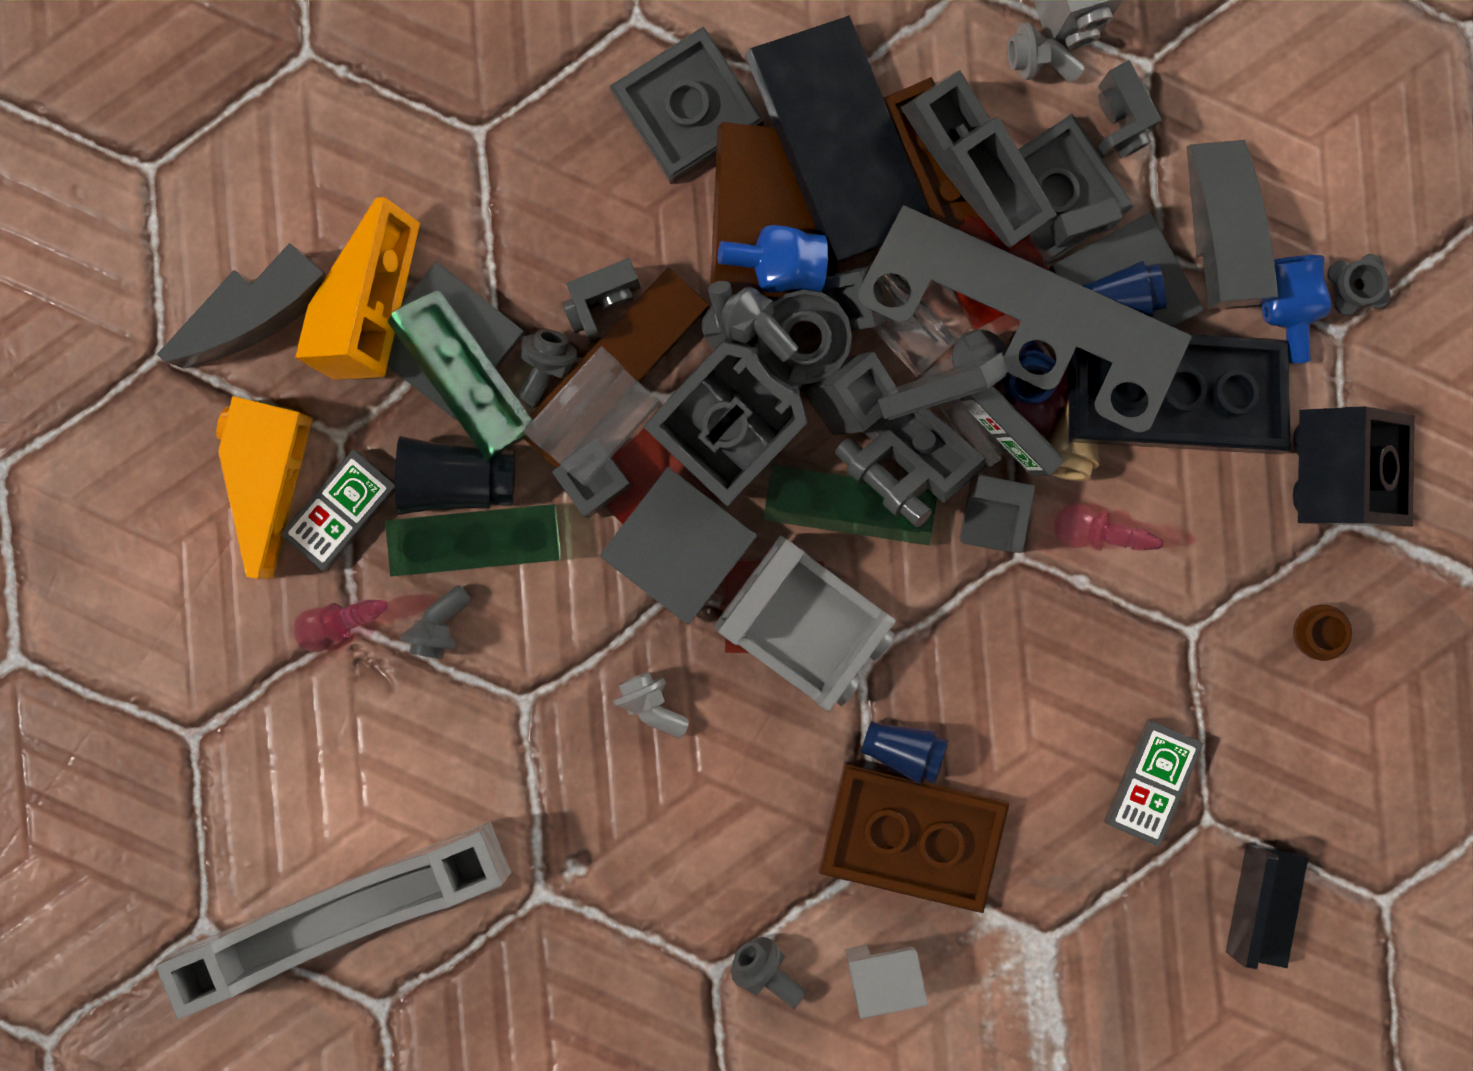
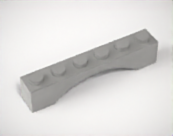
(333, 917)

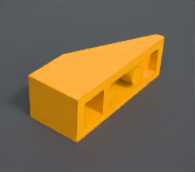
(348, 315)
(261, 467)

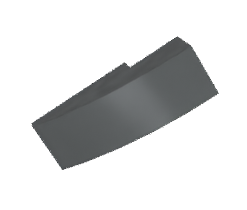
(979, 158)
(1230, 225)
(246, 311)

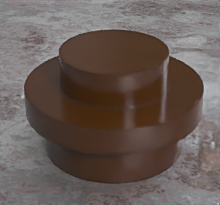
(1322, 632)

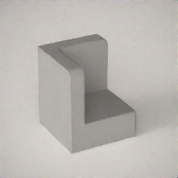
(885, 980)

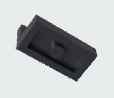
(1266, 906)

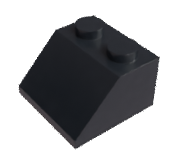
(1354, 467)

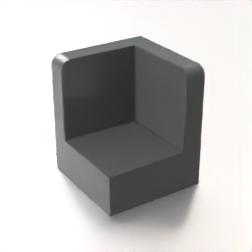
(850, 395)
(997, 514)

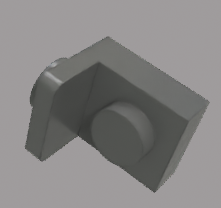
(1128, 103)
(605, 287)

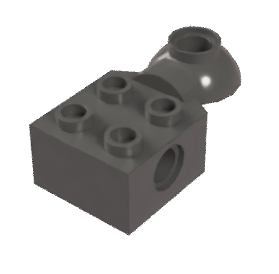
(746, 401)

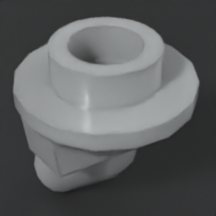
(1030, 50)
(642, 697)

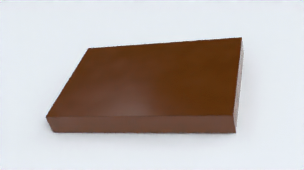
(750, 193)
(913, 837)

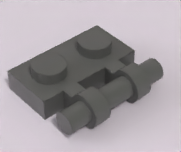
(926, 449)

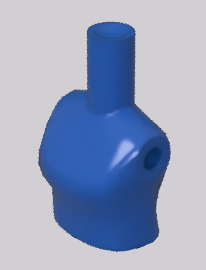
(781, 259)
(1299, 302)

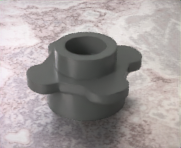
(1375, 284)

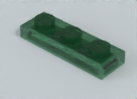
(461, 373)
(839, 505)
(473, 540)

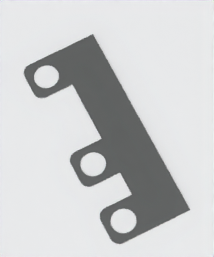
(1044, 302)

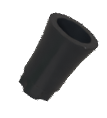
(450, 477)

